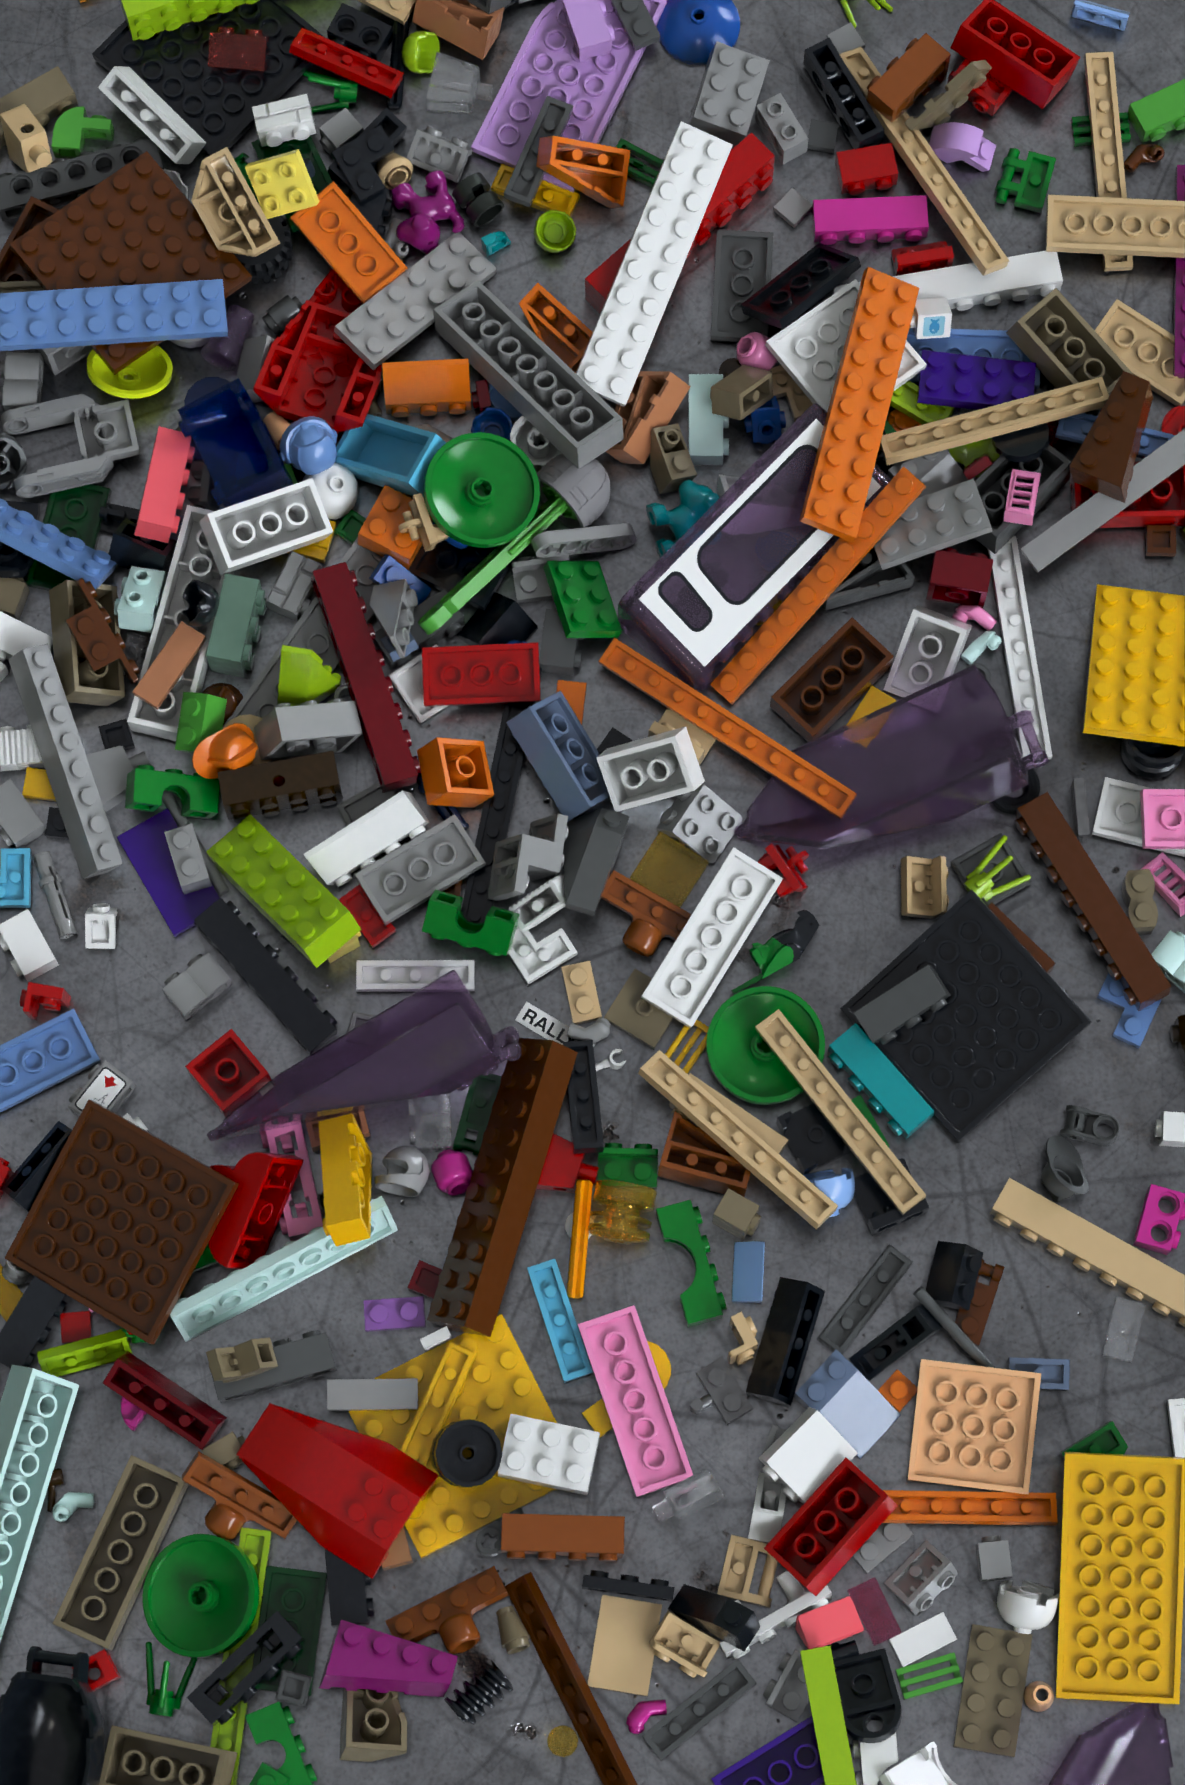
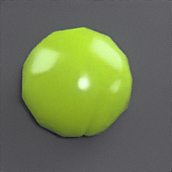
(420, 51)
(554, 231)

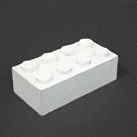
(266, 526)

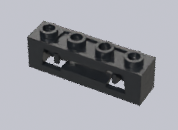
(264, 1670)

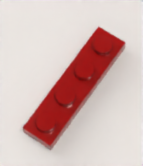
(346, 62)

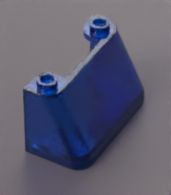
(234, 445)

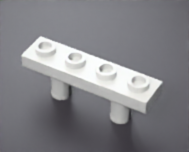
(799, 1603)

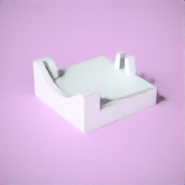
(918, 1769)

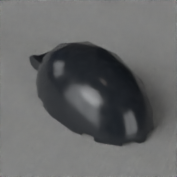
(51, 1724)

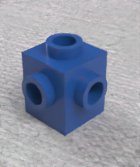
(766, 422)

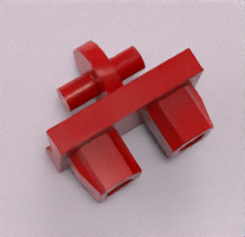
(776, 858)

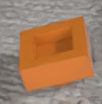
(898, 1390)

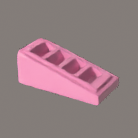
(1017, 514)
(1174, 899)

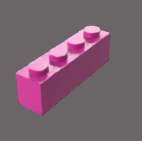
(870, 219)

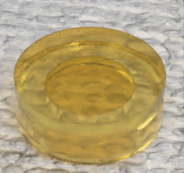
(562, 1741)

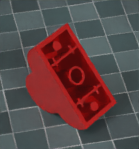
(255, 1207)

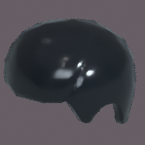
(202, 603)

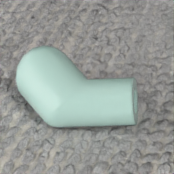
(975, 649)
(70, 1503)

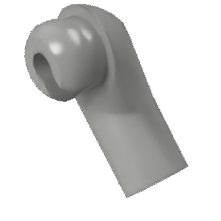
(595, 1032)

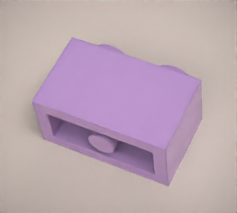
(588, 27)

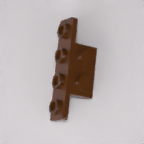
(96, 637)

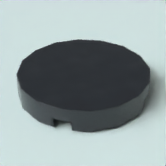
(1023, 444)

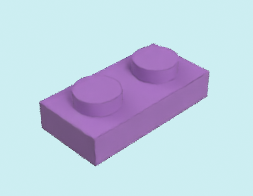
(394, 1314)

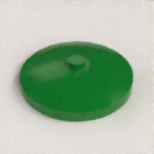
(481, 490)
(741, 1056)
(200, 1596)

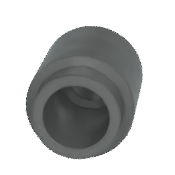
(281, 313)

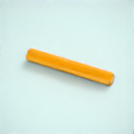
(579, 1239)

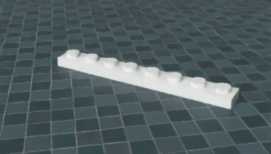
(1019, 642)

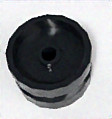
(1151, 758)
(448, 1457)

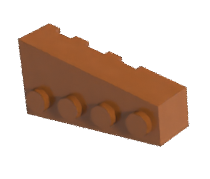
(562, 1535)

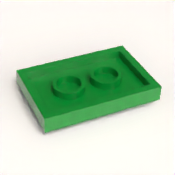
(582, 599)

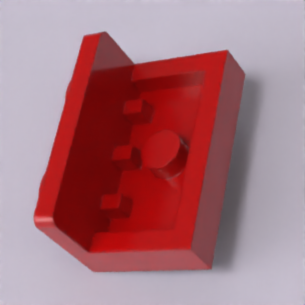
(989, 95)

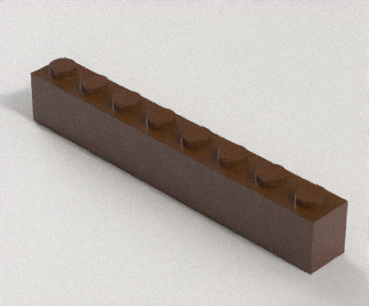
(1092, 901)

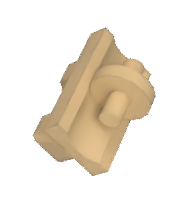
(429, 533)

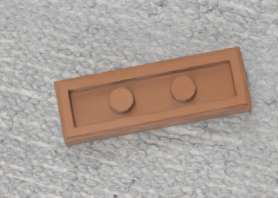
(169, 665)

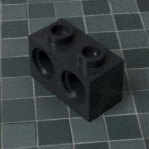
(363, 28)

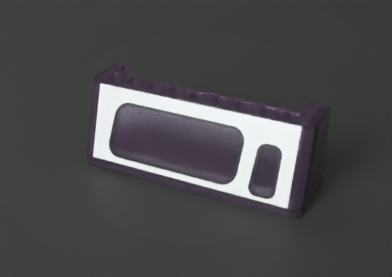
(734, 561)

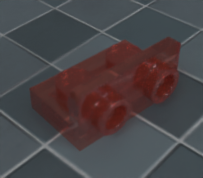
(237, 50)

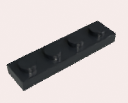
(584, 1100)

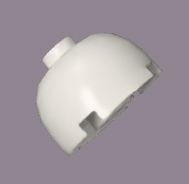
(336, 489)
(1026, 1606)

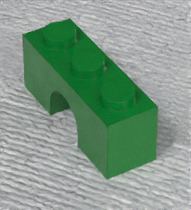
(197, 794)
(446, 921)
(273, 1724)

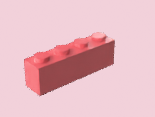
(163, 485)

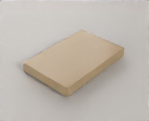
(622, 1646)

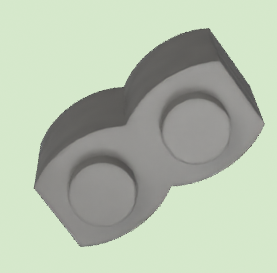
(22, 379)
(196, 985)

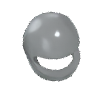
(406, 1172)

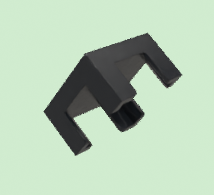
(811, 1138)

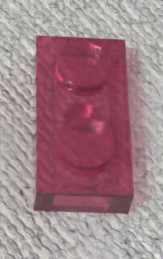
(874, 1611)

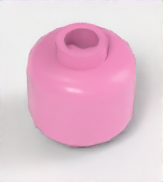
(754, 353)

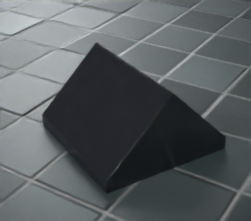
(499, 623)

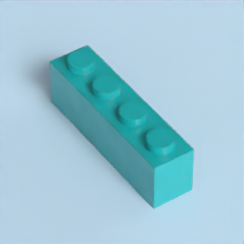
(880, 1081)

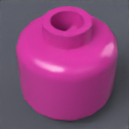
(452, 1172)

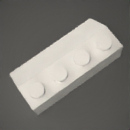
(368, 838)

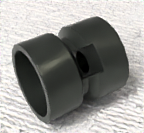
(478, 199)

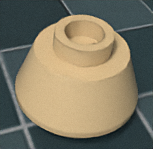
(394, 170)

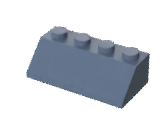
(561, 754)

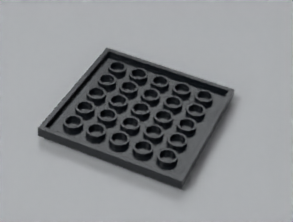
(213, 99)
(998, 1022)

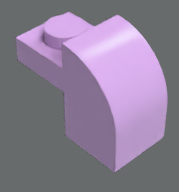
(962, 142)

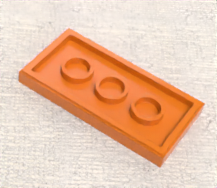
(349, 243)

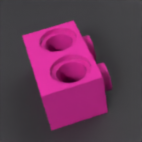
(1153, 1217)

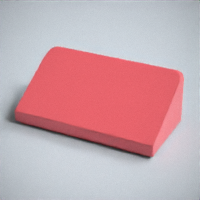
(829, 1623)

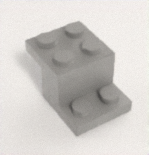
(528, 857)

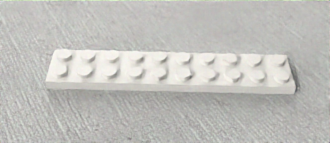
(653, 262)

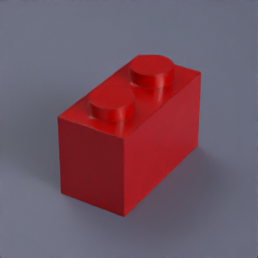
(866, 169)

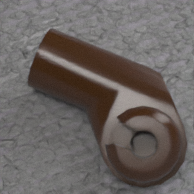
(1143, 154)

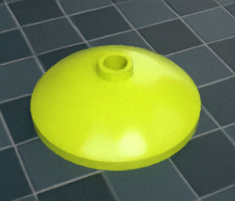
(136, 381)

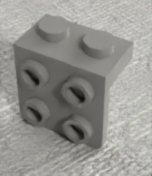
(701, 822)

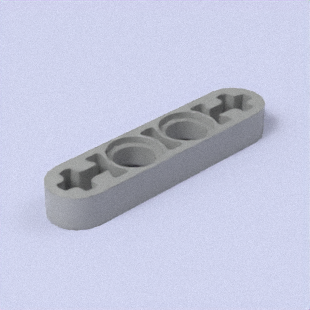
(583, 540)

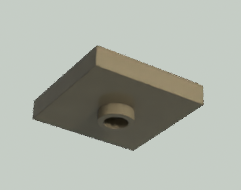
(637, 1015)

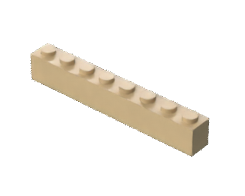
(1091, 1248)

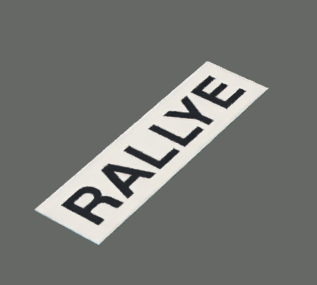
(543, 1024)

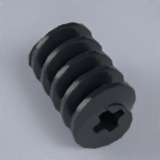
(479, 1693)

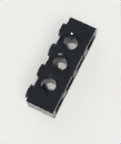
(843, 95)

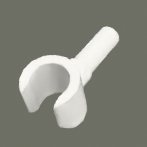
(609, 1062)

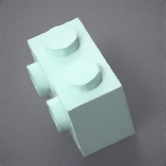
(140, 599)

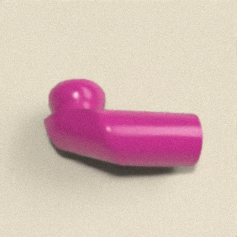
(642, 1712)

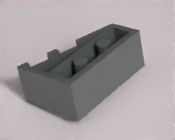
(869, 581)

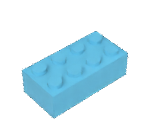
(388, 453)

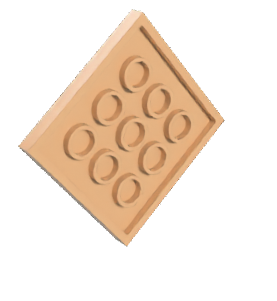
(974, 1426)

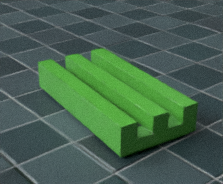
(953, 1668)

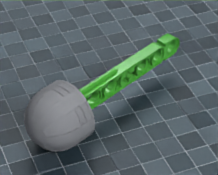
(568, 494)

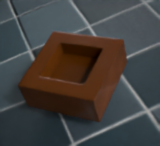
(1161, 540)

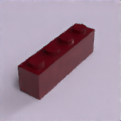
(164, 1400)

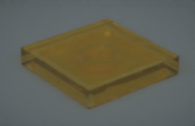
(669, 869)

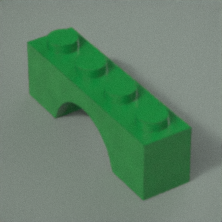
(680, 1227)

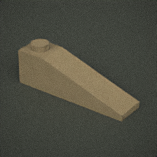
(372, 1726)

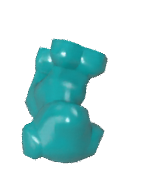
(694, 503)

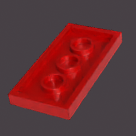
(481, 674)

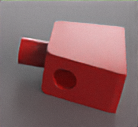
(564, 1168)

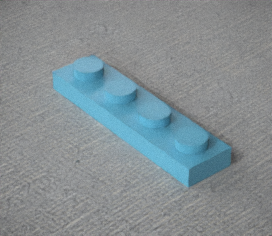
(559, 1320)

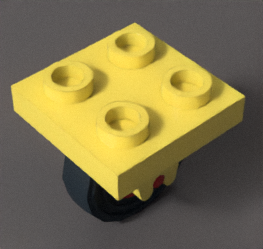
(283, 183)

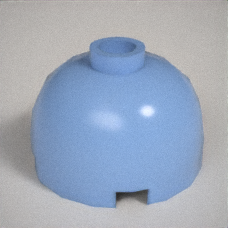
(837, 1187)

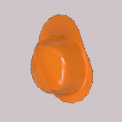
(225, 750)

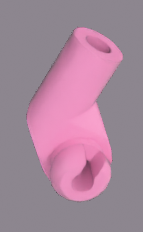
(975, 613)

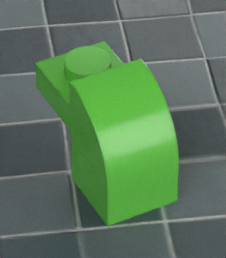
(75, 127)

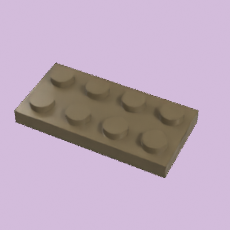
(992, 1690)

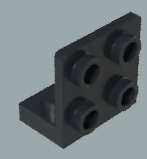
(878, 1208)

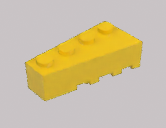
(346, 1180)

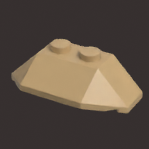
(231, 208)

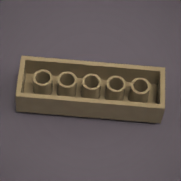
(121, 1553)

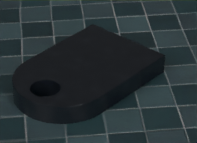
(868, 1695)

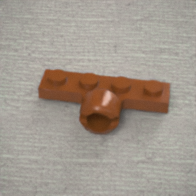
(651, 914)
(235, 1500)
(451, 1613)

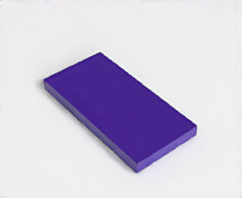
(153, 862)

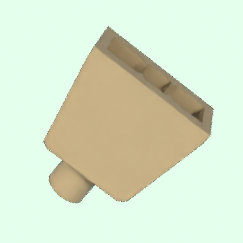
(26, 149)

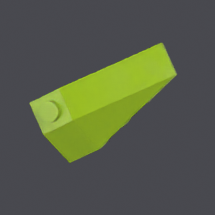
(304, 677)

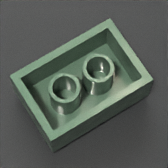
(236, 626)

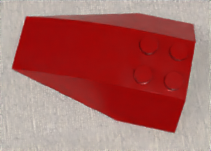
(314, 369)
(337, 1483)

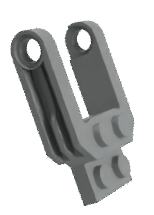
(102, 432)

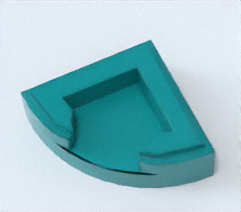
(494, 242)

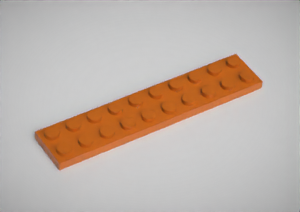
(859, 404)

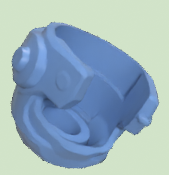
(309, 445)

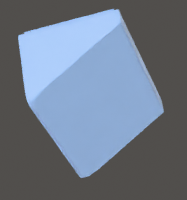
(1100, 14)
(748, 1272)

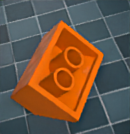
(427, 387)

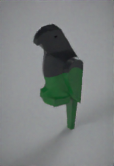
(782, 948)

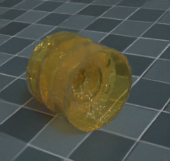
(622, 1211)

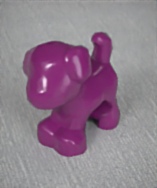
(421, 228)

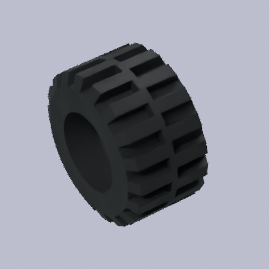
(274, 259)

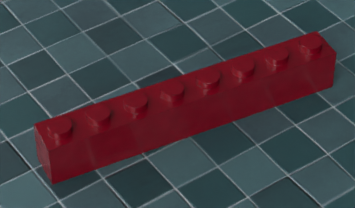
(364, 677)

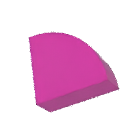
(131, 1414)

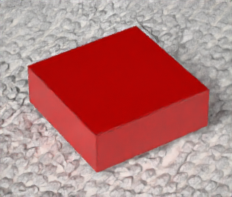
(75, 1326)

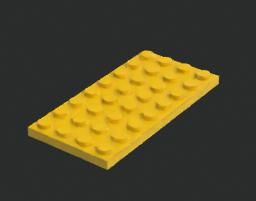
(1121, 1578)

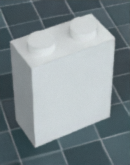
(806, 1455)

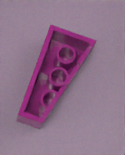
(385, 1663)

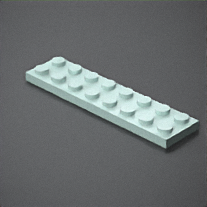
(272, 1275)

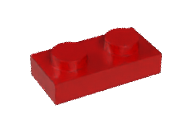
(366, 916)

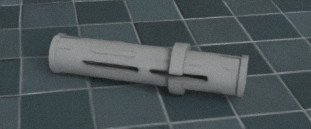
(52, 888)

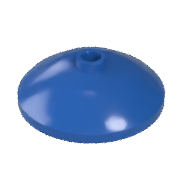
(694, 39)

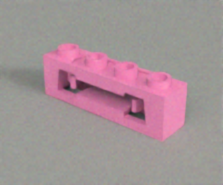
(300, 1226)

